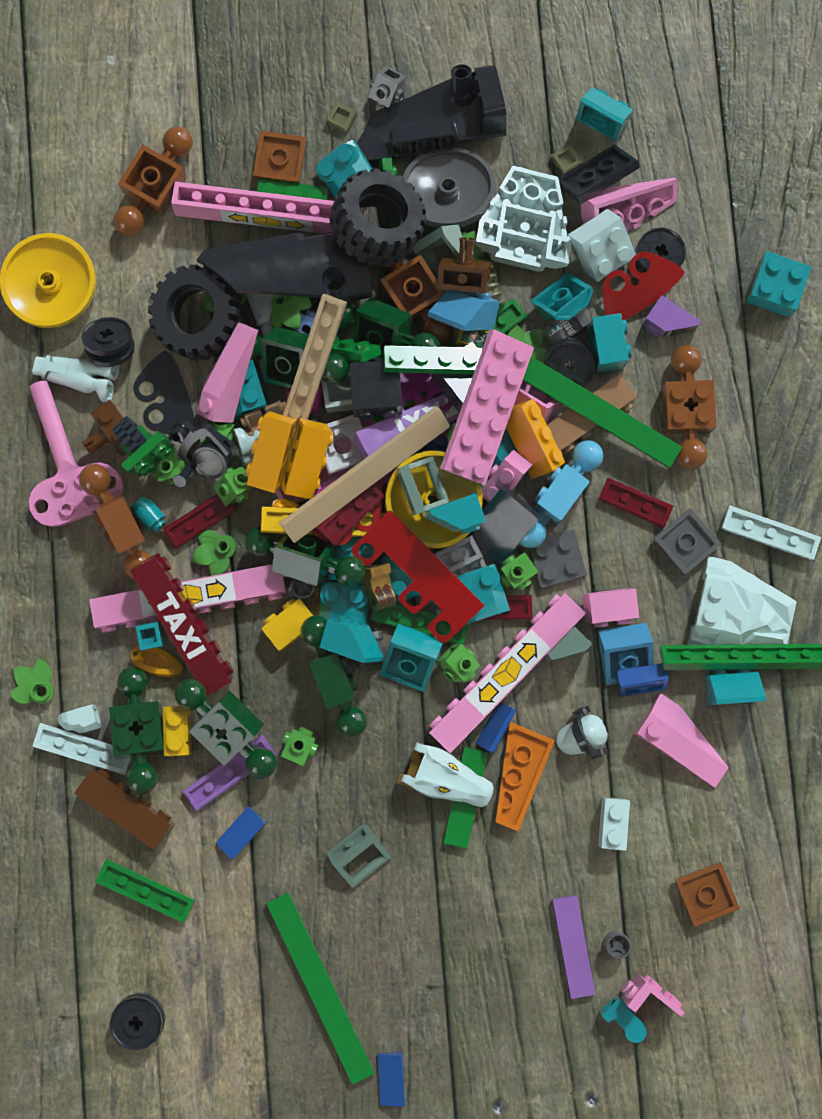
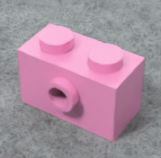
(508, 474)
(609, 606)

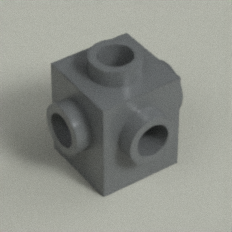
(387, 87)

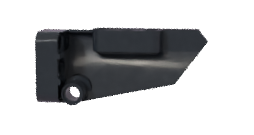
(438, 118)
(291, 267)

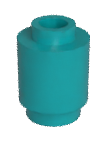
(148, 515)

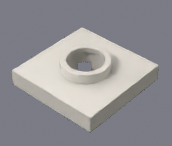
(343, 429)

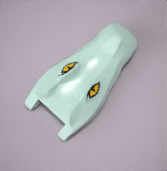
(447, 778)

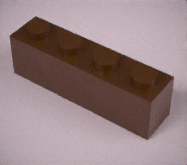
(125, 808)

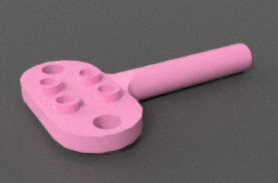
(62, 492)

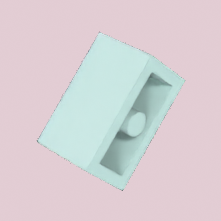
(614, 823)

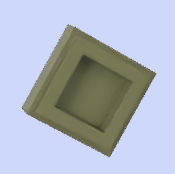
(341, 117)
(566, 159)

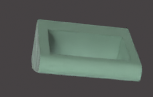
(427, 245)
(411, 491)
(571, 644)
(352, 847)

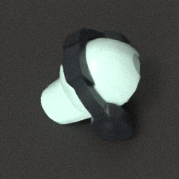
(583, 735)

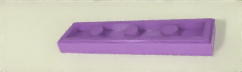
(221, 778)
(573, 946)

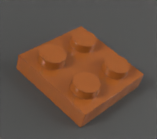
(279, 157)
(707, 894)

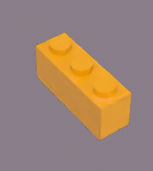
(533, 439)
(270, 451)
(306, 458)

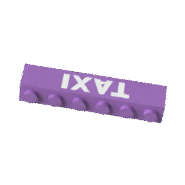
(376, 435)

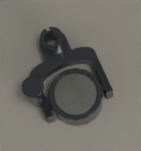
(211, 456)

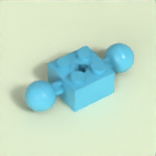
(564, 490)

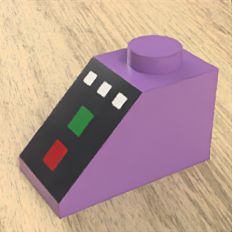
(669, 319)

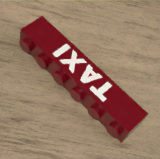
(181, 623)

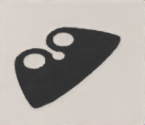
(169, 383)

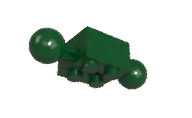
(383, 326)
(281, 356)
(305, 559)
(332, 680)
(226, 728)
(141, 776)

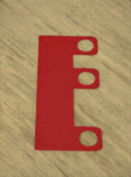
(428, 573)

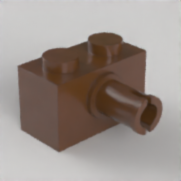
(464, 273)
(107, 417)

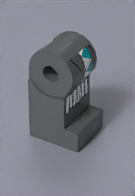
(566, 328)

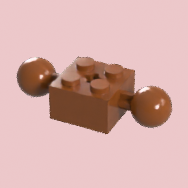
(159, 168)
(416, 276)
(700, 395)
(114, 515)

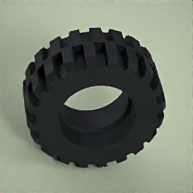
(388, 194)
(167, 306)

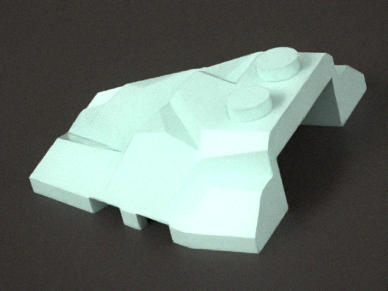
(526, 223)
(739, 608)

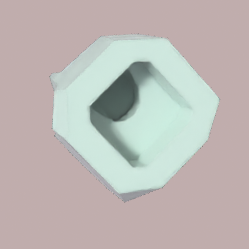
(81, 719)

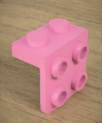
(639, 989)

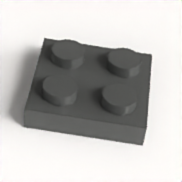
(687, 541)
(558, 559)

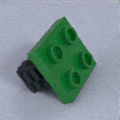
(141, 446)

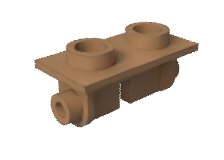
(251, 419)

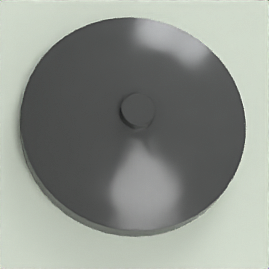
(452, 186)

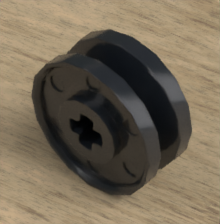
(663, 241)
(108, 342)
(571, 350)
(127, 1031)

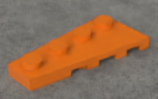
(522, 768)

